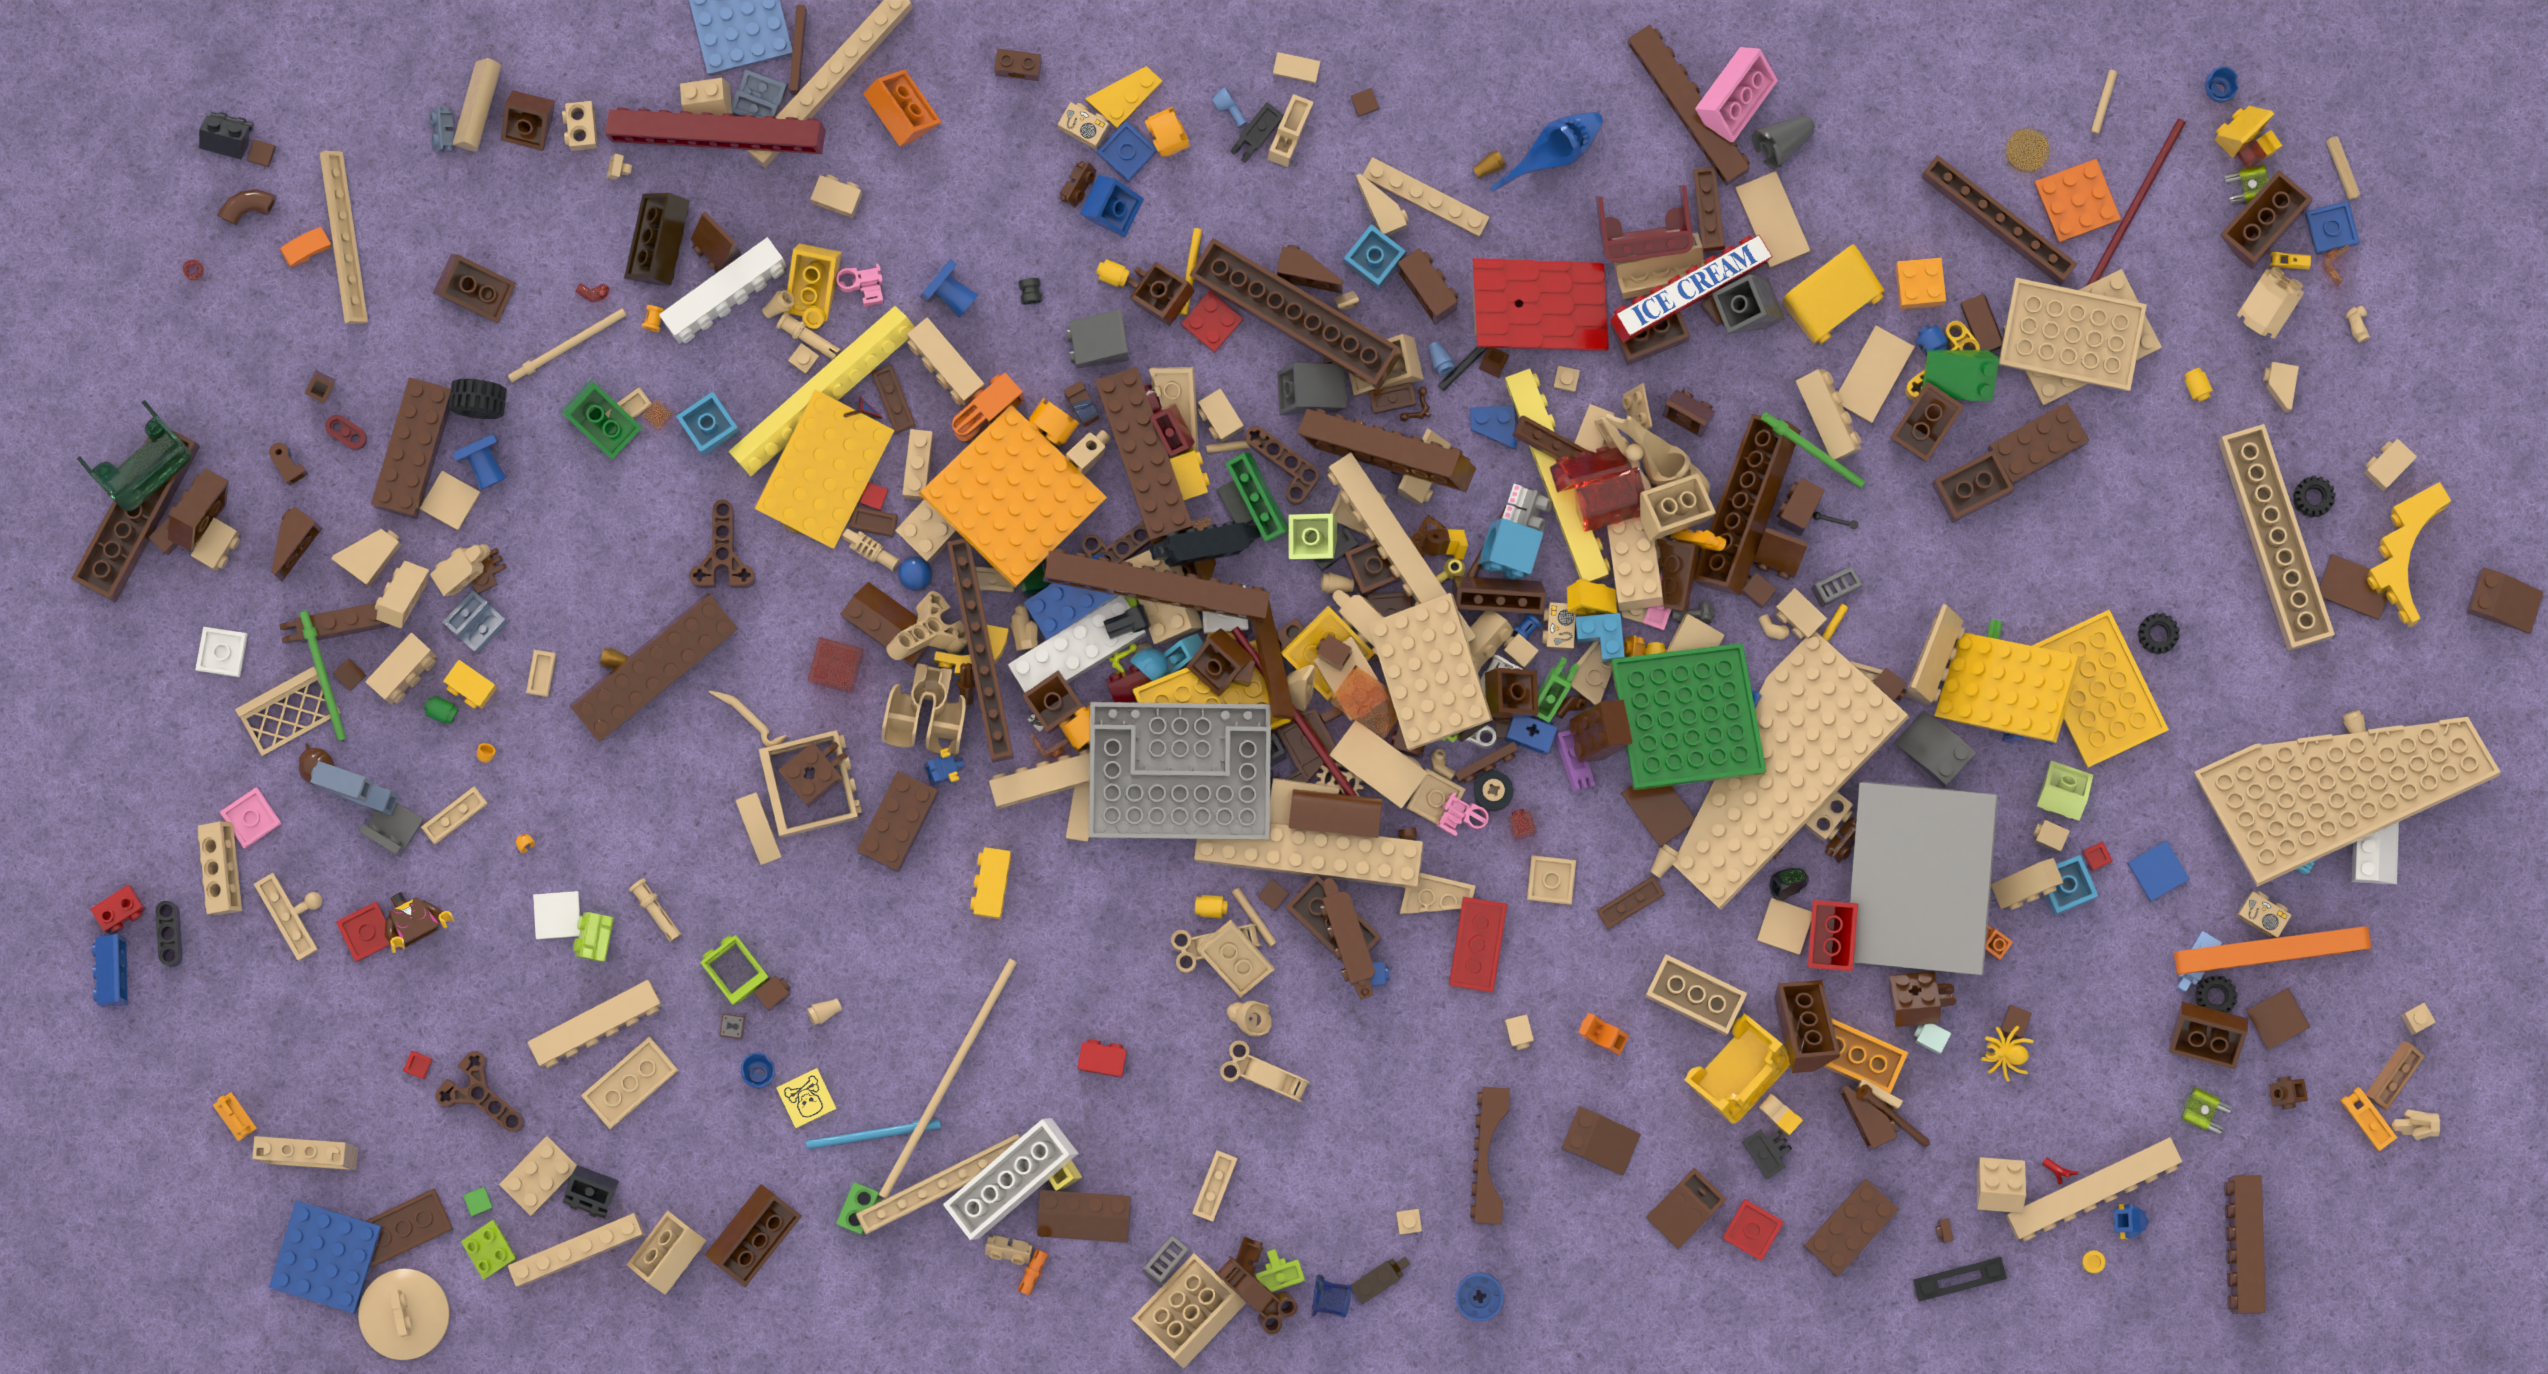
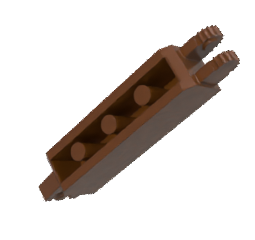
(336, 623)
(1349, 939)

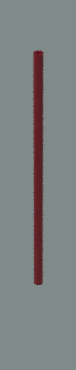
(2137, 201)
(1298, 719)

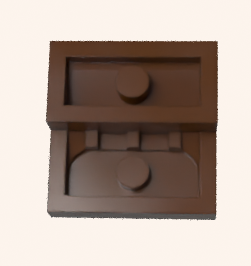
(2278, 1018)

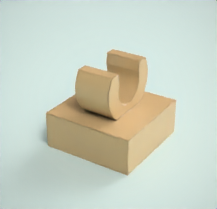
(616, 167)

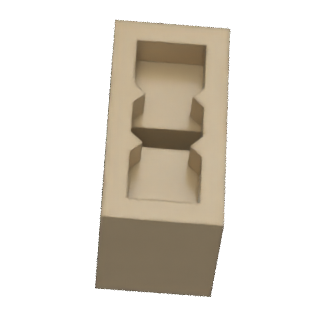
(585, 125)
(1831, 817)

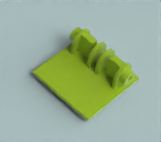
(488, 1249)

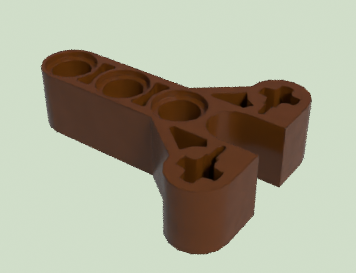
(711, 563)
(478, 1080)

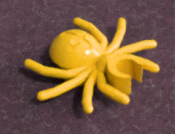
(2007, 1052)

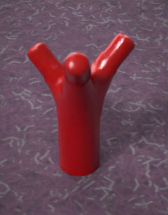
(2058, 1170)

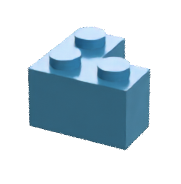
(1602, 628)

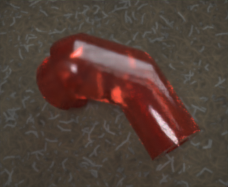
(594, 294)

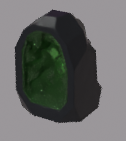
(1788, 882)

